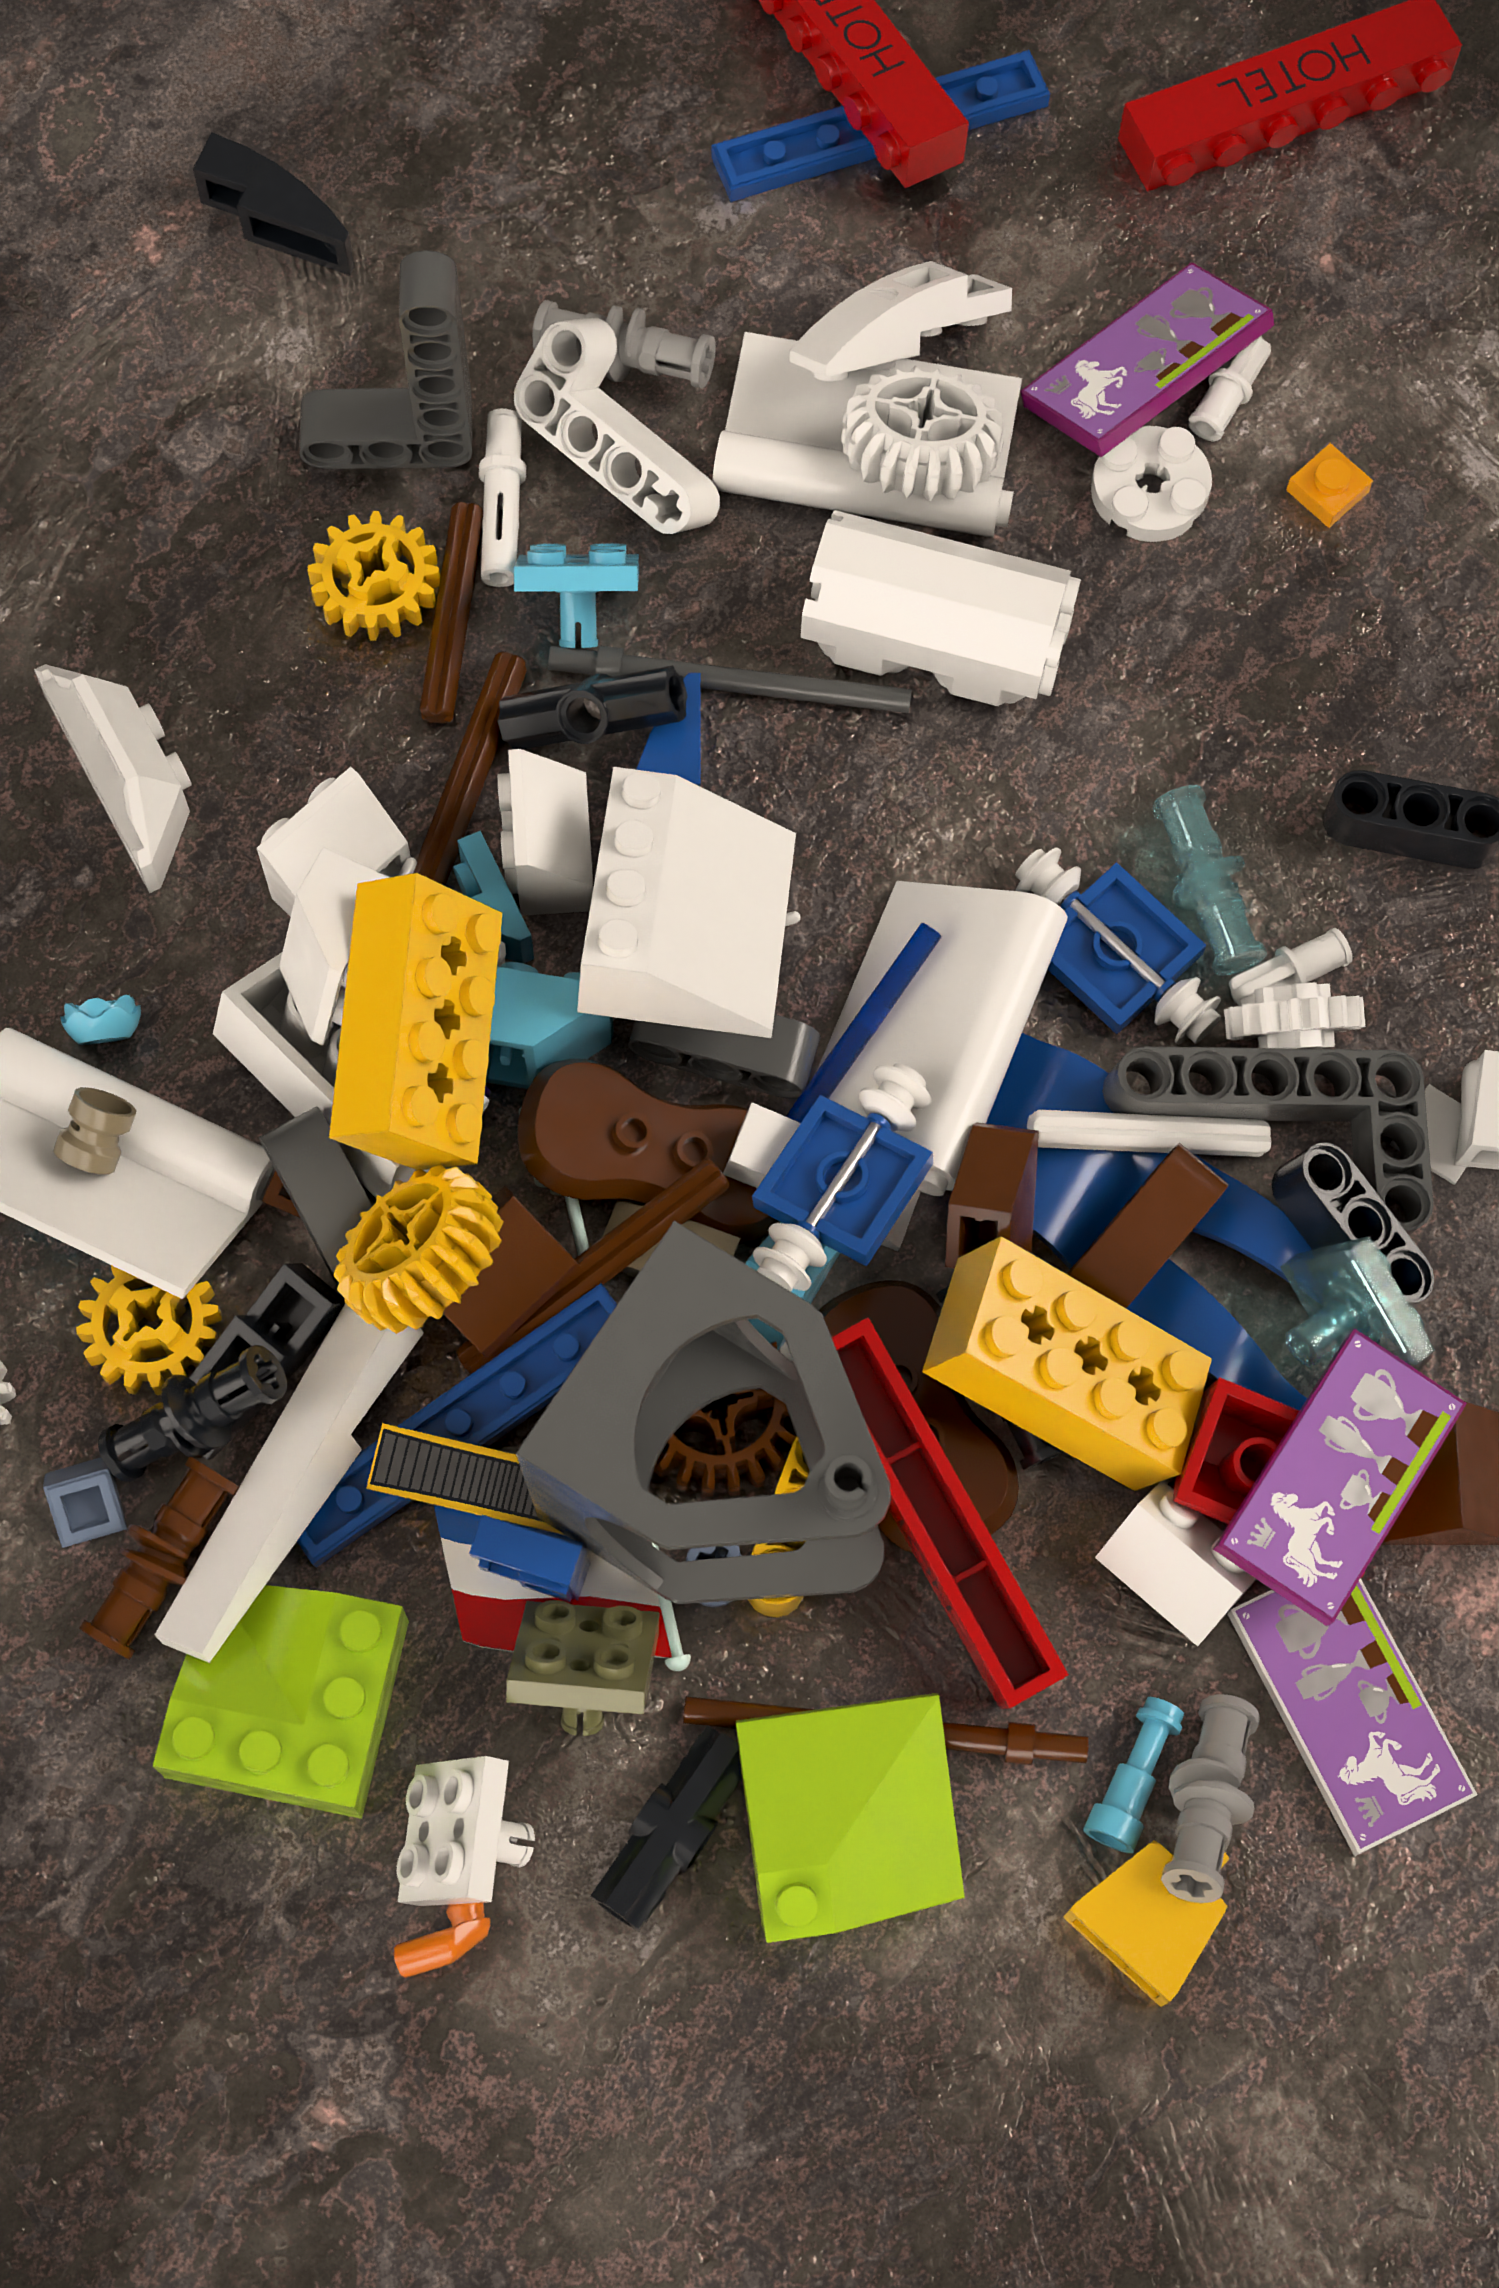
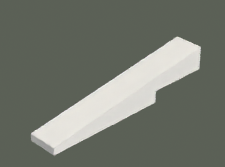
(286, 1482)

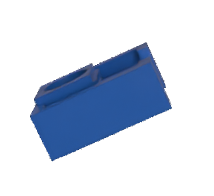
(531, 1557)

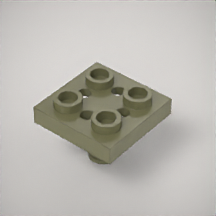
(583, 1660)

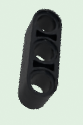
(1390, 832)
(1345, 1201)

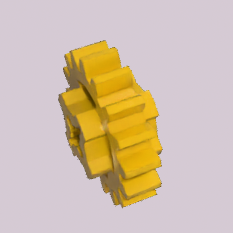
(370, 568)
(134, 1345)

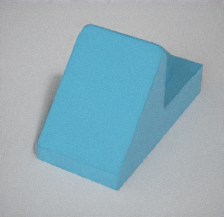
(483, 882)

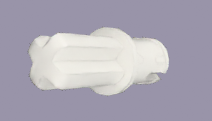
(1228, 390)
(1293, 966)

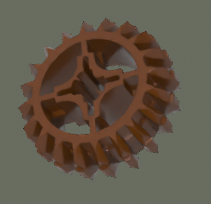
(727, 1462)

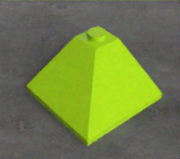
(849, 1815)

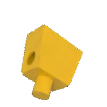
(1144, 1926)

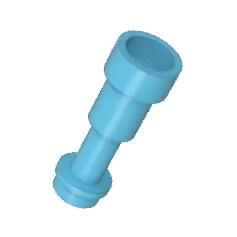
(1117, 1818)

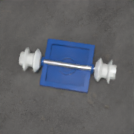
(1121, 948)
(843, 1178)

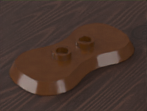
(606, 1138)
(906, 1325)

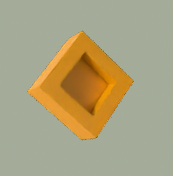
(1329, 485)

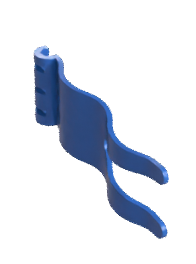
(1086, 1189)

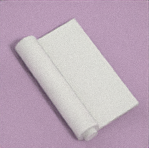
(789, 448)
(958, 1011)
(175, 1190)

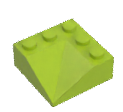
(289, 1701)

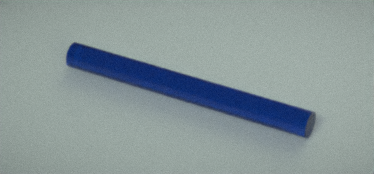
(867, 1020)

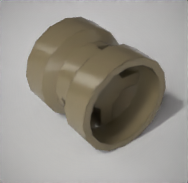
(95, 1130)

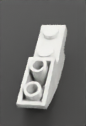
(890, 316)

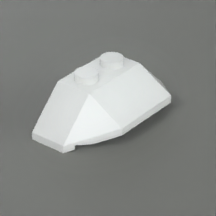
(123, 764)

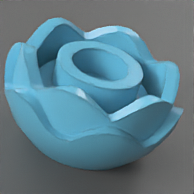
(101, 1020)

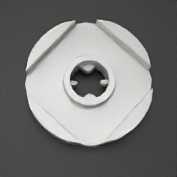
(1182, 495)

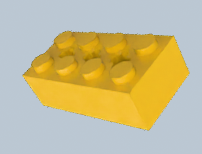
(416, 1023)
(1067, 1364)

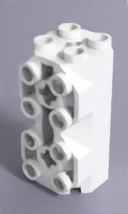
(939, 605)

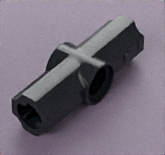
(623, 700)
(671, 1829)

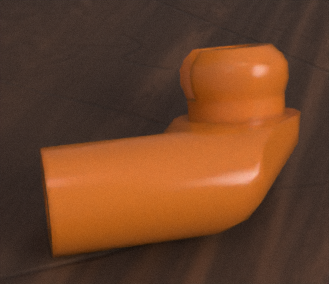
(446, 1945)

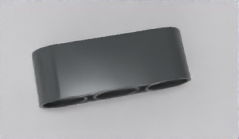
(762, 1064)
(317, 1181)

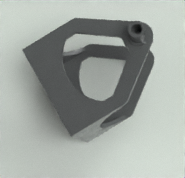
(655, 1363)

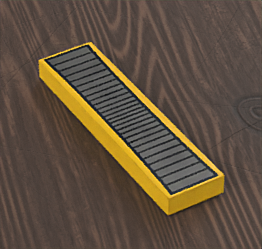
(452, 1476)

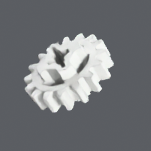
(1295, 1017)

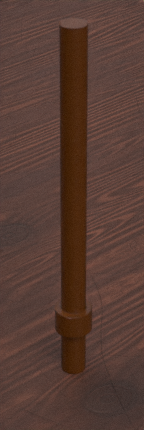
(1017, 1742)

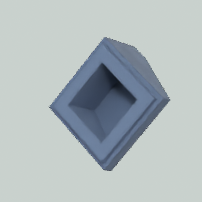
(84, 1502)

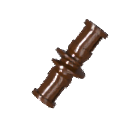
(159, 1559)

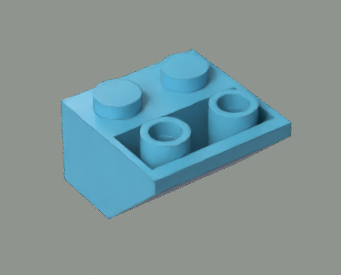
(539, 1024)

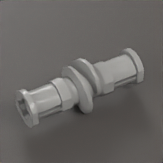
(647, 349)
(1210, 1798)

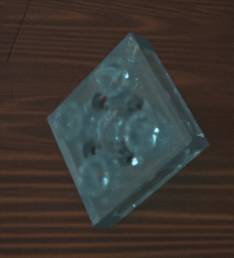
(1351, 1289)

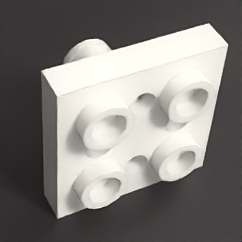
(458, 1833)

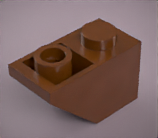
(993, 1190)

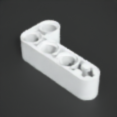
(671, 490)

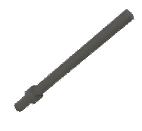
(614, 662)

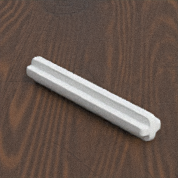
(1150, 1133)

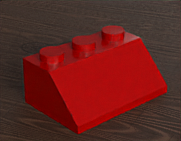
(1229, 1448)

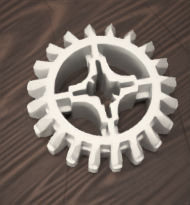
(922, 433)

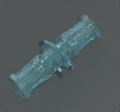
(1207, 880)

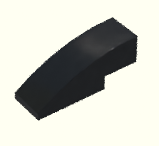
(271, 204)
(286, 1320)

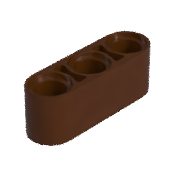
(1149, 1227)

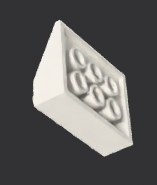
(685, 908)

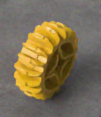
(418, 1249)

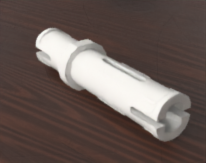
(502, 475)

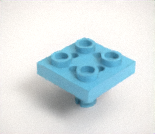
(577, 580)

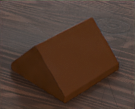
(522, 1278)
(1459, 1490)

